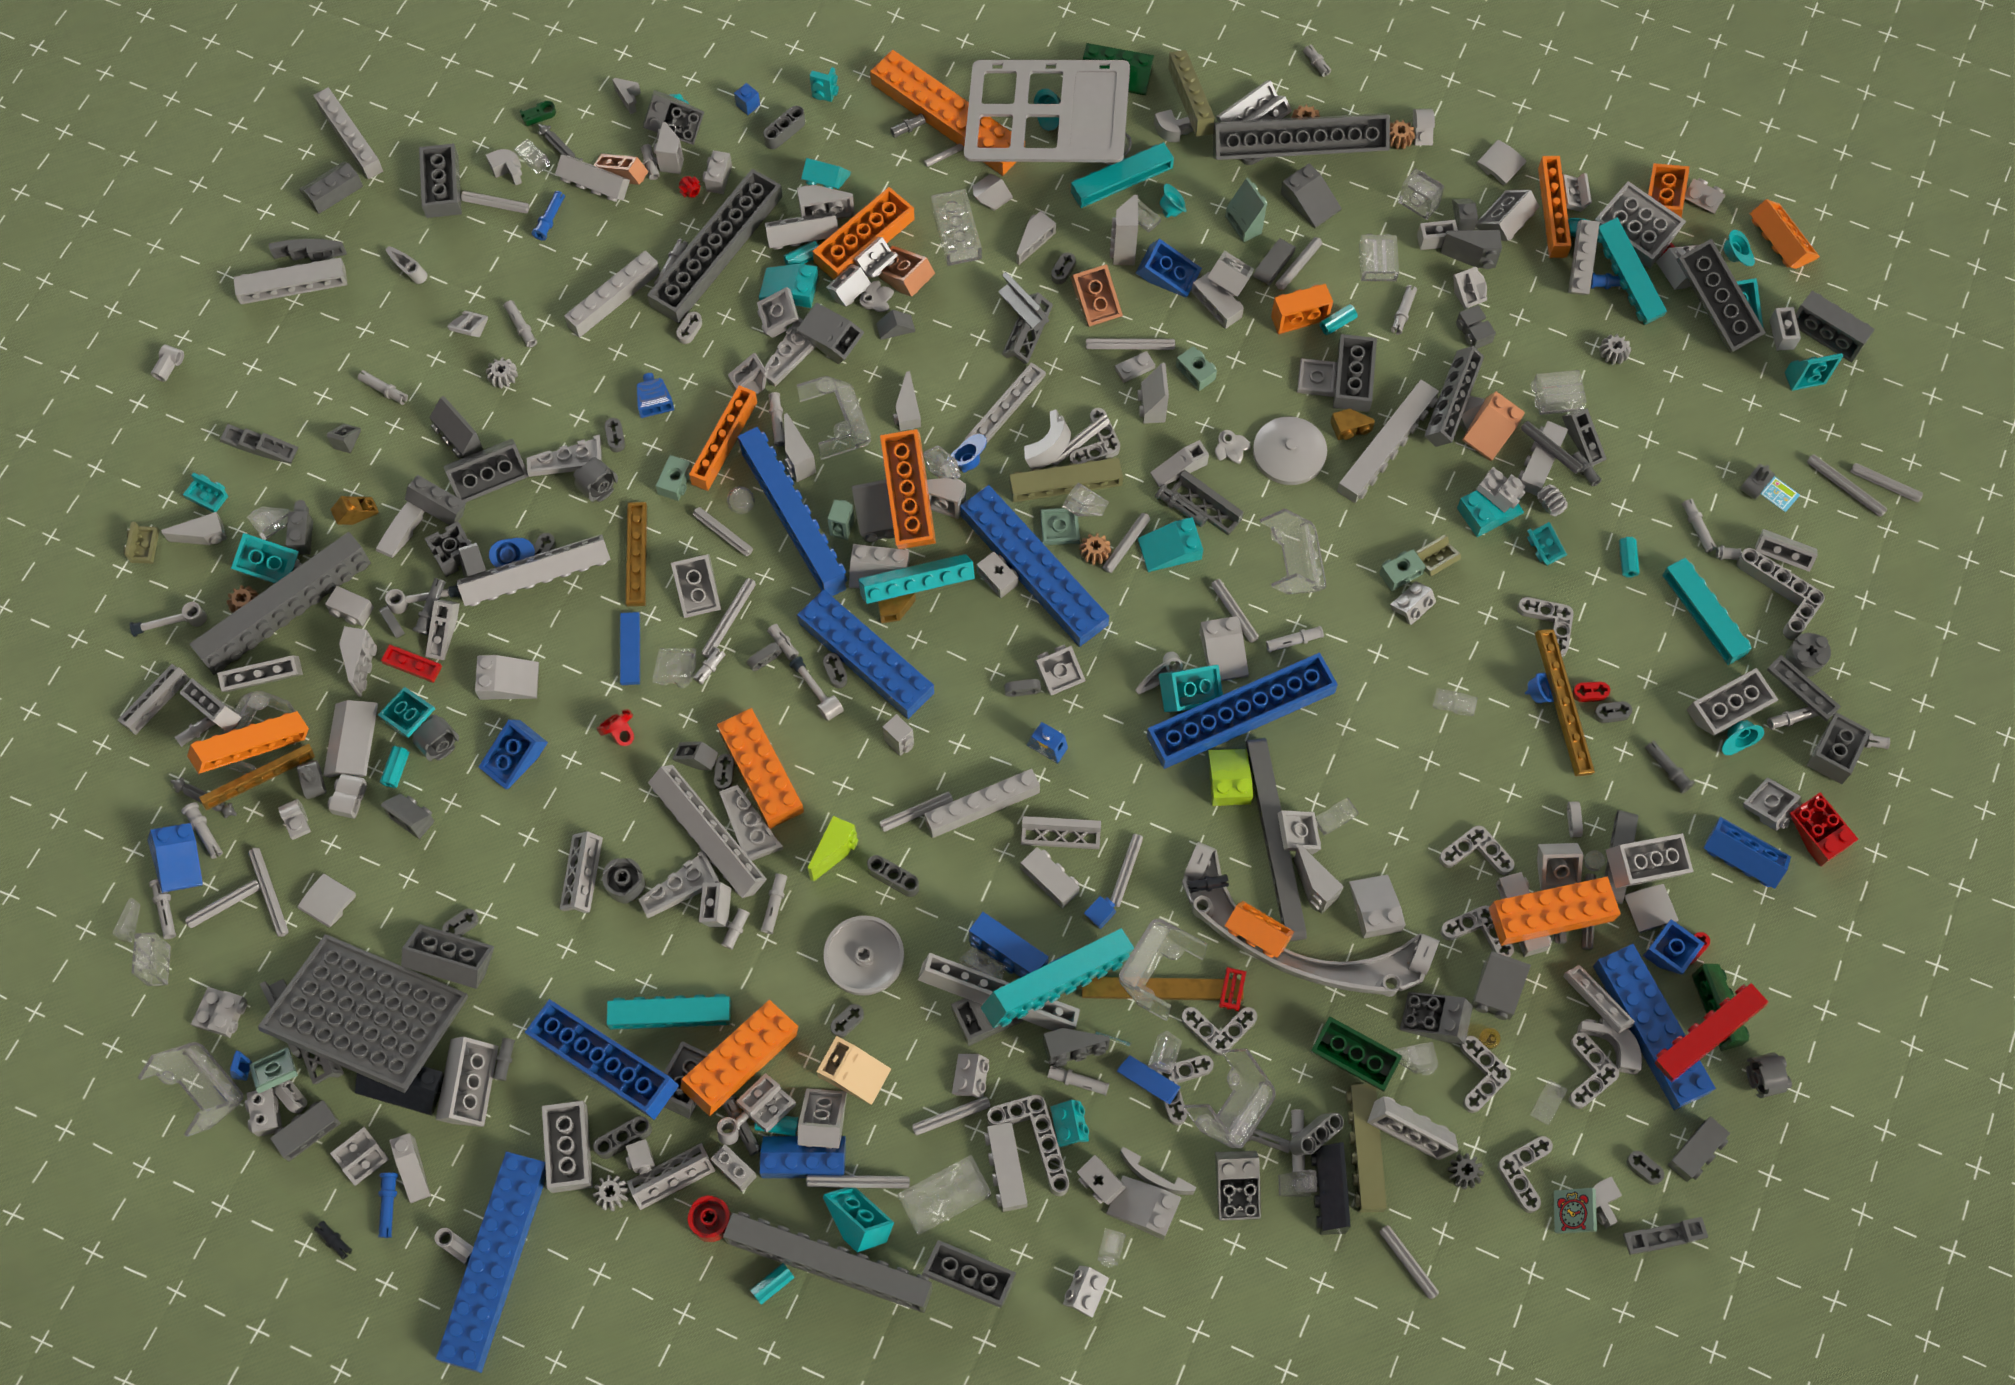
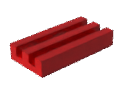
(1229, 1005)

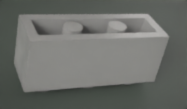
(1217, 301)
(1786, 550)
(1050, 877)

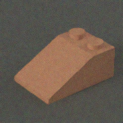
(907, 272)
(1096, 295)
(1493, 425)

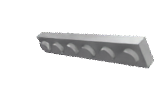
(1009, 402)

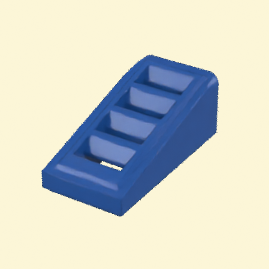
(240, 1066)

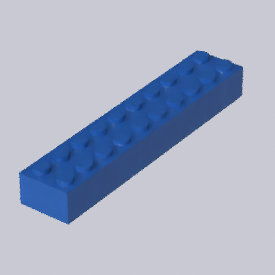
(791, 512)
(1035, 565)
(1241, 710)
(493, 1263)

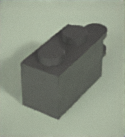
(299, 529)

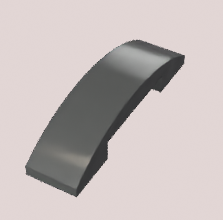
(1665, 1236)

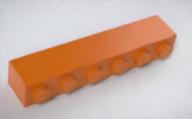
(1554, 207)
(723, 438)
(247, 742)

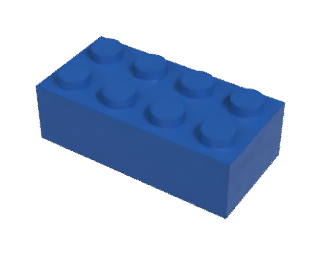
(1005, 946)

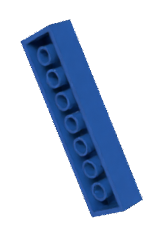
(866, 654)
(1655, 1025)
(602, 1059)

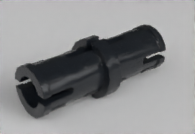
(1207, 883)
(333, 1240)

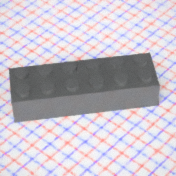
(1720, 295)

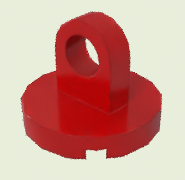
(615, 725)

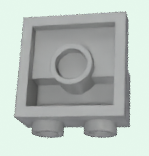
(777, 312)
(1501, 490)
(1059, 669)
(1773, 804)
(1299, 829)
(219, 1012)

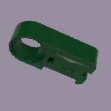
(536, 114)

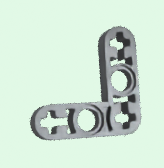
(1102, 446)
(1558, 620)
(1479, 844)
(1478, 922)
(1216, 1035)
(1598, 1069)
(1490, 1077)
(1177, 1078)
(1518, 1165)

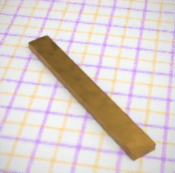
(1564, 702)
(1163, 988)

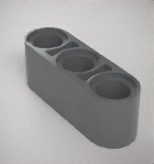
(792, 120)
(1274, 261)
(886, 869)
(1324, 1125)
(612, 1137)

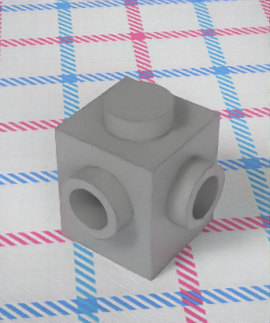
(640, 1157)

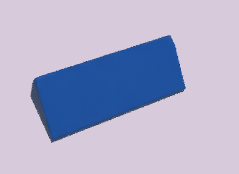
(1149, 1079)

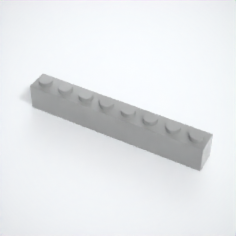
(1387, 441)
(533, 570)
(707, 831)
(979, 986)

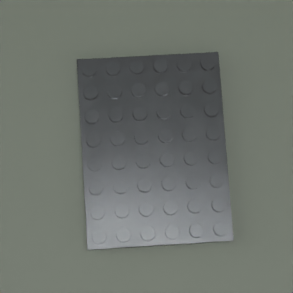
(363, 1013)

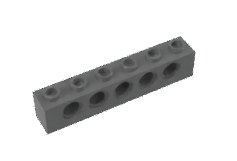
(1454, 396)

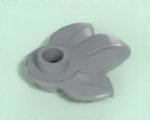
(878, 296)
(1232, 449)

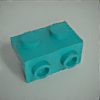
(823, 85)
(206, 493)
(1547, 544)
(1069, 1123)

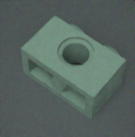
(1198, 377)
(674, 468)
(841, 519)
(1396, 578)

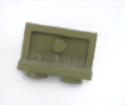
(141, 543)
(1438, 555)

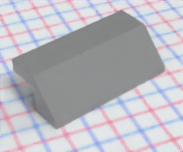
(1257, 105)
(350, 738)

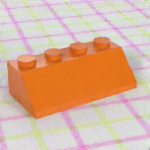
(1783, 234)

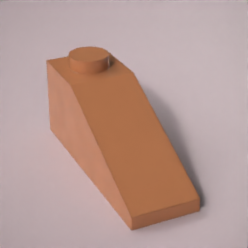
(624, 166)

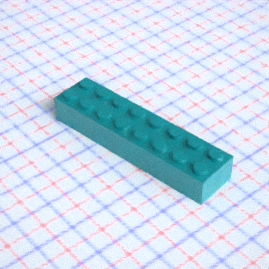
(1057, 978)

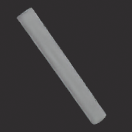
(943, 155)

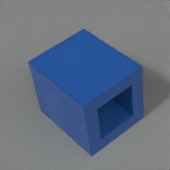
(747, 99)
(1101, 911)

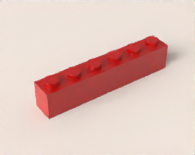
(1710, 1032)

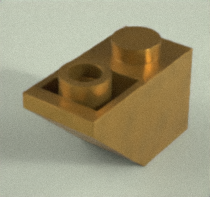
(1350, 423)
(351, 509)
(895, 608)

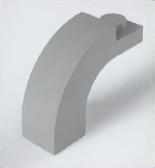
(1051, 446)
(1625, 1044)

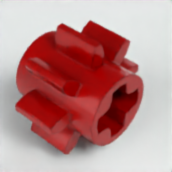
(689, 186)

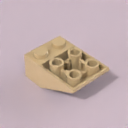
(853, 1070)

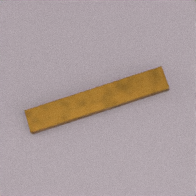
(636, 554)
(257, 777)

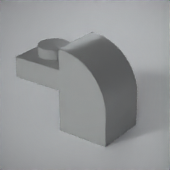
(1424, 123)
(1169, 127)
(504, 162)
(294, 819)
(1605, 1193)

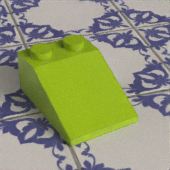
(1230, 777)
(833, 847)

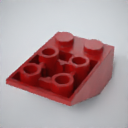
(1822, 829)

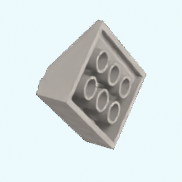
(1645, 221)

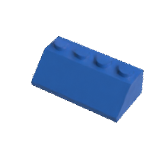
(1747, 853)
(786, 1159)

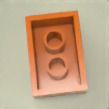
(1669, 186)
(1301, 308)
(1259, 929)

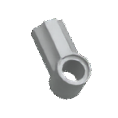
(167, 360)
(456, 1246)

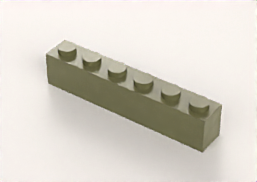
(1191, 93)
(1063, 479)
(1367, 1150)

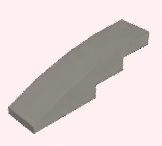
(400, 530)

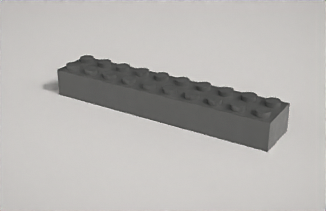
(1301, 136)
(715, 246)
(280, 603)
(828, 1262)

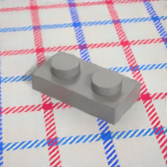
(1135, 366)

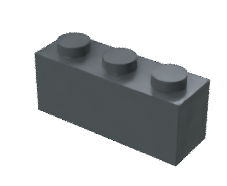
(435, 500)
(305, 1130)
(1699, 1149)

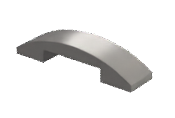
(1132, 1161)

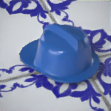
(969, 452)
(510, 550)
(1539, 689)

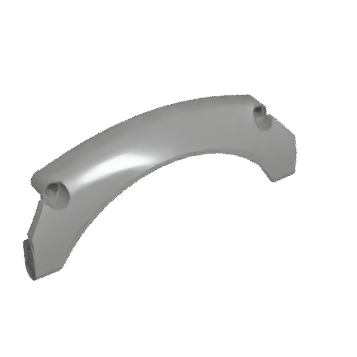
(1401, 967)

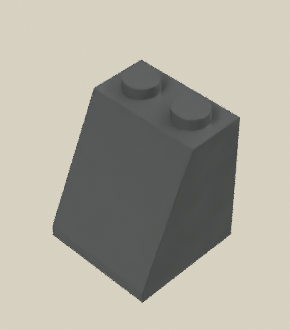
(873, 510)
(1500, 985)

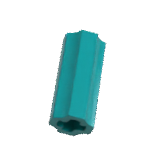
(801, 255)
(1338, 319)
(1629, 557)
(394, 767)
(787, 1125)
(772, 1283)

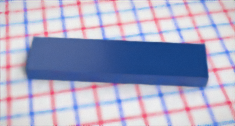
(630, 648)

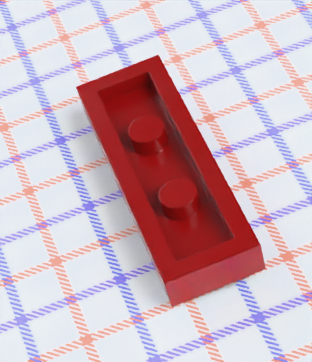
(411, 663)

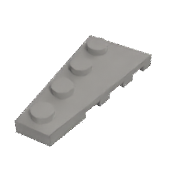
(788, 354)
(565, 459)
(749, 828)
(679, 886)

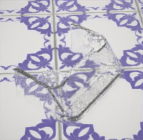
(849, 433)
(1299, 550)
(246, 708)
(1157, 941)
(201, 1079)
(1245, 1106)

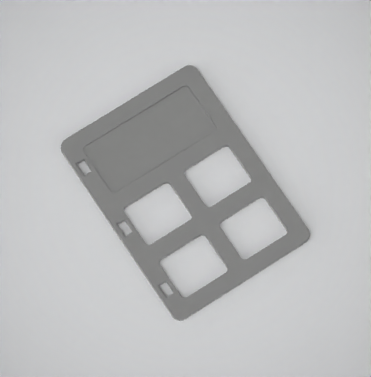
(1089, 112)

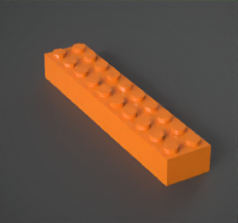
(937, 104)

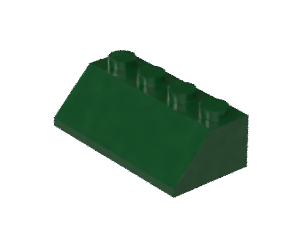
(1140, 64)
(1713, 989)
(1356, 1053)

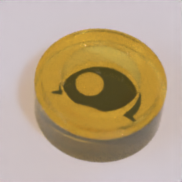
(1490, 1038)

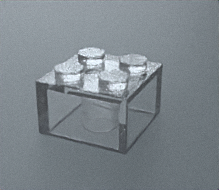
(1421, 194)

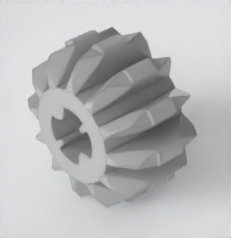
(1615, 349)
(501, 373)
(1552, 500)
(617, 1186)

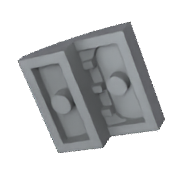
(1501, 162)
(326, 900)
(1651, 908)
(766, 1103)
(359, 1156)

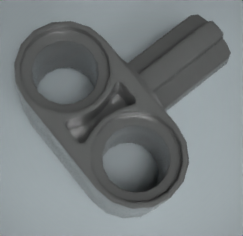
(1757, 481)
(311, 779)

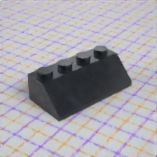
(419, 1097)
(1331, 1189)

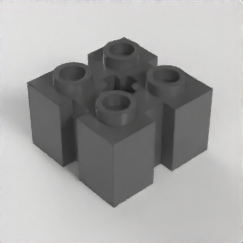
(445, 547)

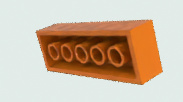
(880, 218)
(908, 489)
(760, 768)
(1554, 911)
(739, 1057)

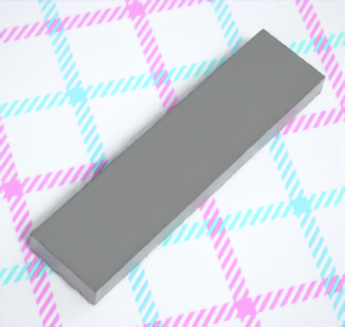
(1599, 999)

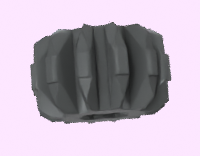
(1470, 1179)

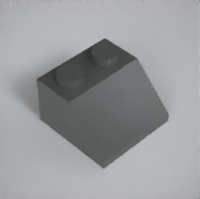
(408, 815)

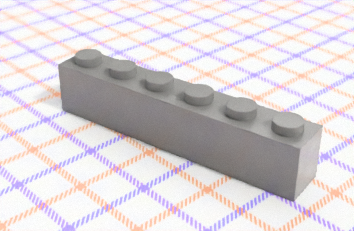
(348, 133)
(290, 280)
(612, 294)
(982, 803)

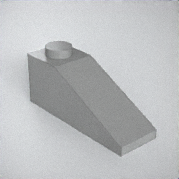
(1037, 232)
(907, 410)
(202, 530)
(441, 628)
(410, 1167)

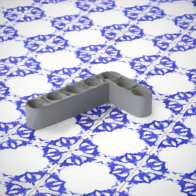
(1785, 588)
(1040, 1135)

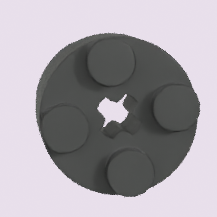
(595, 480)
(1809, 653)
(435, 738)
(623, 890)
(1768, 1074)

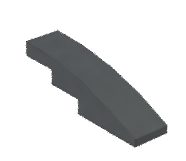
(303, 248)
(258, 444)

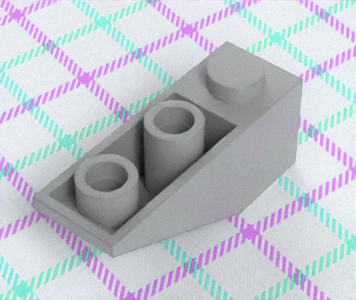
(1189, 459)

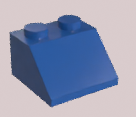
(1673, 948)

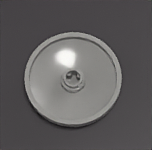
(1290, 450)
(863, 955)

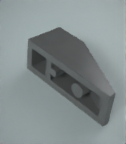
(1584, 435)

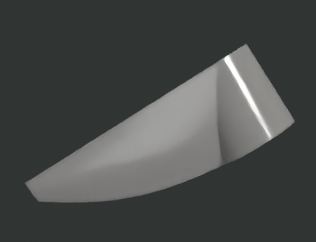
(408, 265)
(1152, 679)

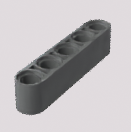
(1623, 833)

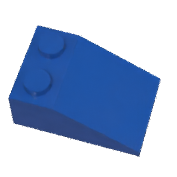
(1168, 268)
(512, 753)
(175, 857)

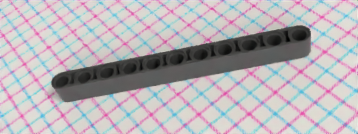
(1279, 859)

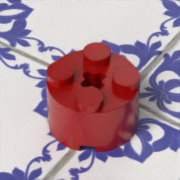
(698, 1218)

